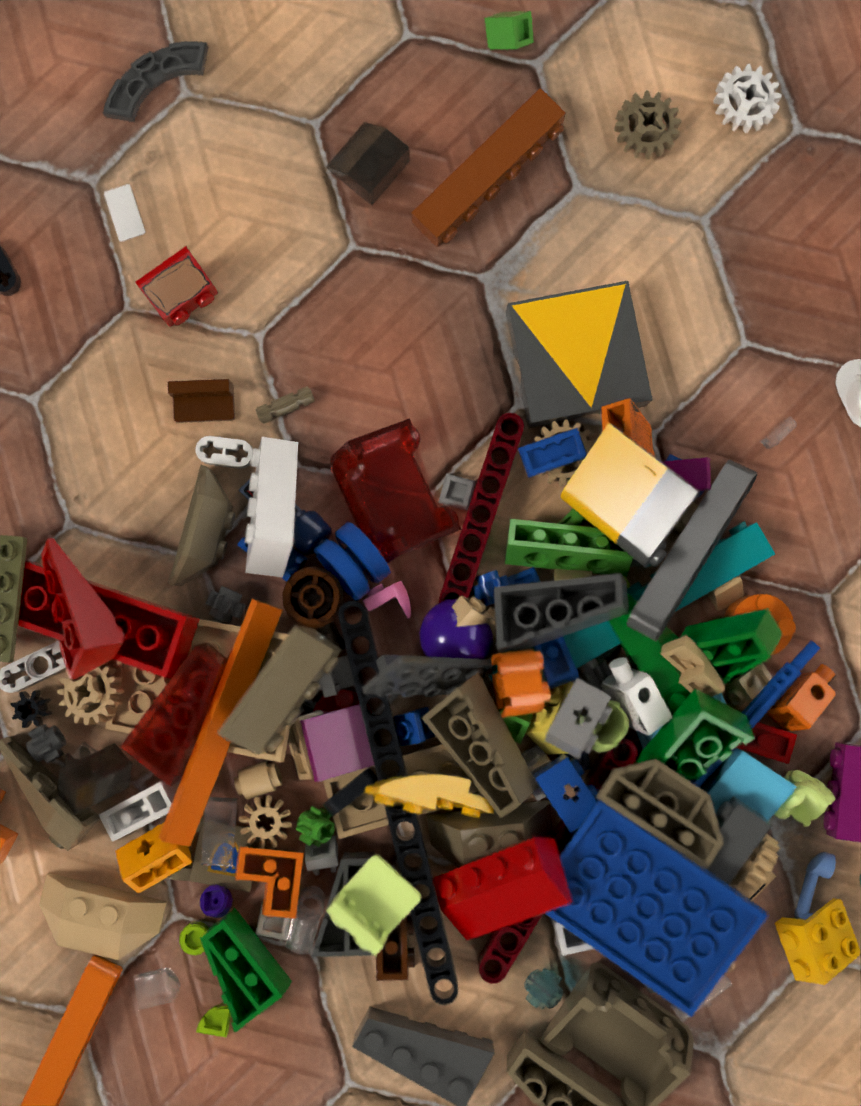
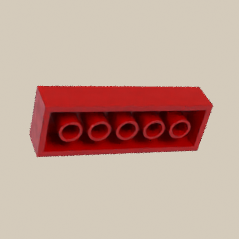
(154, 635)

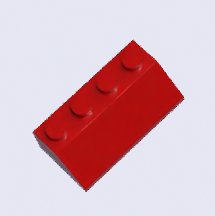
(504, 888)

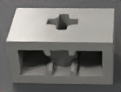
(583, 701)

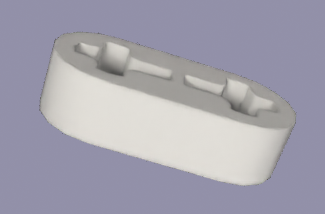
(226, 445)

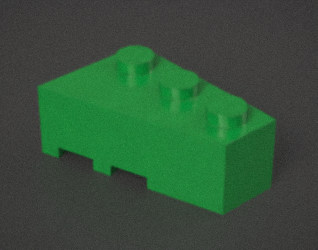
(244, 968)

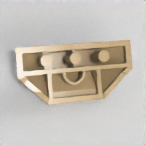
(99, 917)

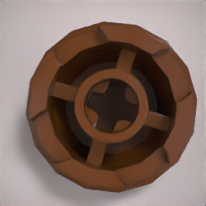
(312, 597)

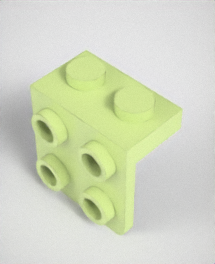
(373, 903)

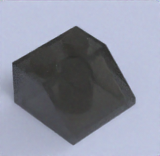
(370, 161)

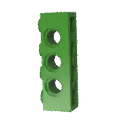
(564, 548)

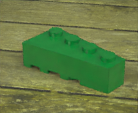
(698, 736)

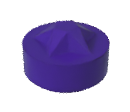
(216, 901)

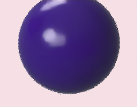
(444, 639)

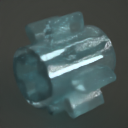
(543, 988)

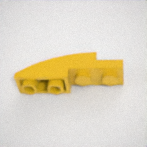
(428, 792)

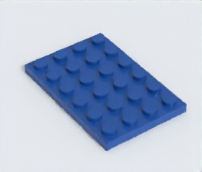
(653, 908)

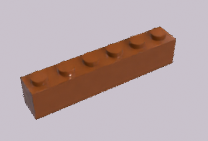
(489, 168)

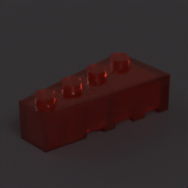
(172, 723)

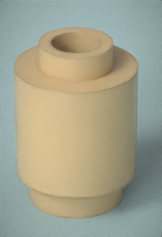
(258, 779)

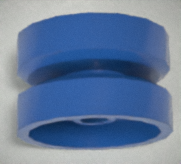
(352, 560)

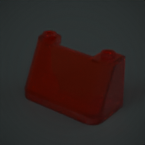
(390, 492)

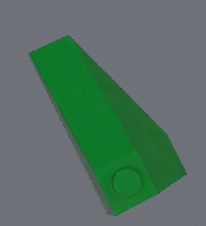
(646, 657)

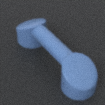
(821, 865)

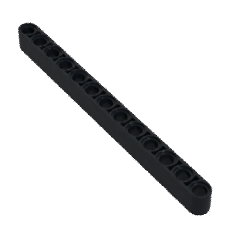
(429, 906)

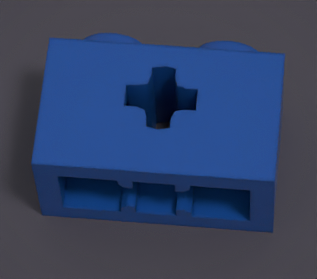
(552, 781)

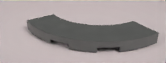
(150, 72)

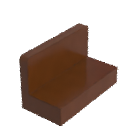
(202, 400)

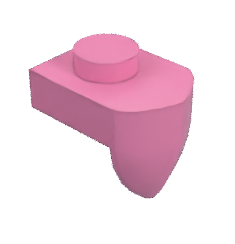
(379, 595)

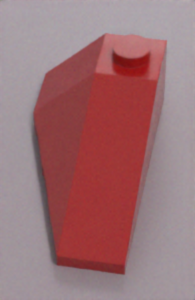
(87, 623)

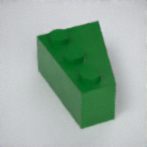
(736, 641)

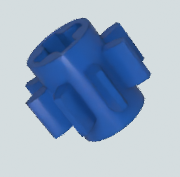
(486, 585)

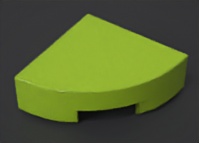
(215, 1021)

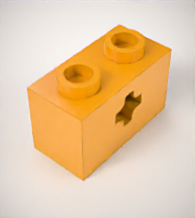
(150, 860)

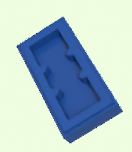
(552, 453)

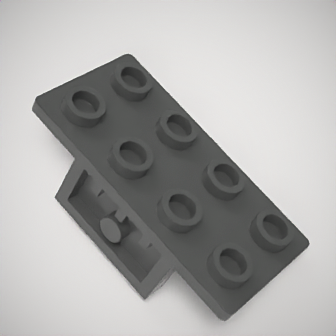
(423, 675)

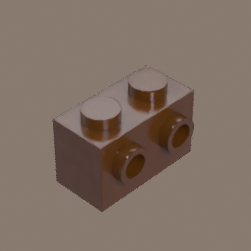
(395, 957)

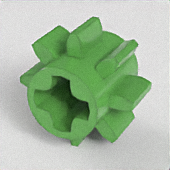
(315, 826)

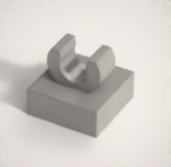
(322, 857)

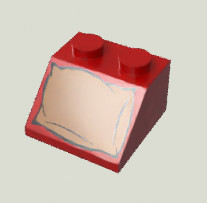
(177, 287)

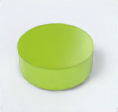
(190, 938)

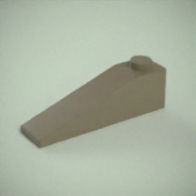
(41, 792)

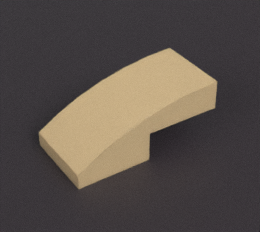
(694, 666)

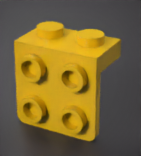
(820, 944)

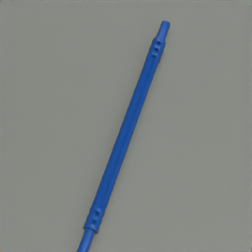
(770, 695)

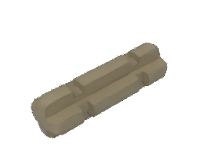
(285, 405)

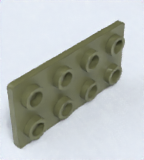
(11, 580)

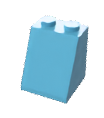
(749, 782)

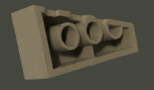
(482, 745)
(553, 1079)

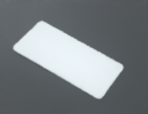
(124, 212)

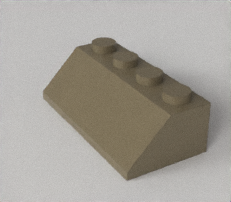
(281, 690)

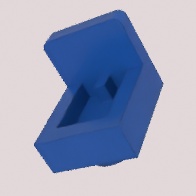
(412, 728)

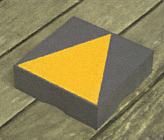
(577, 353)

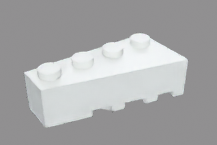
(271, 507)

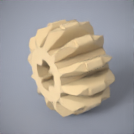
(261, 832)

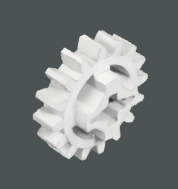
(757, 88)

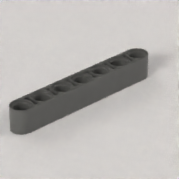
(691, 550)

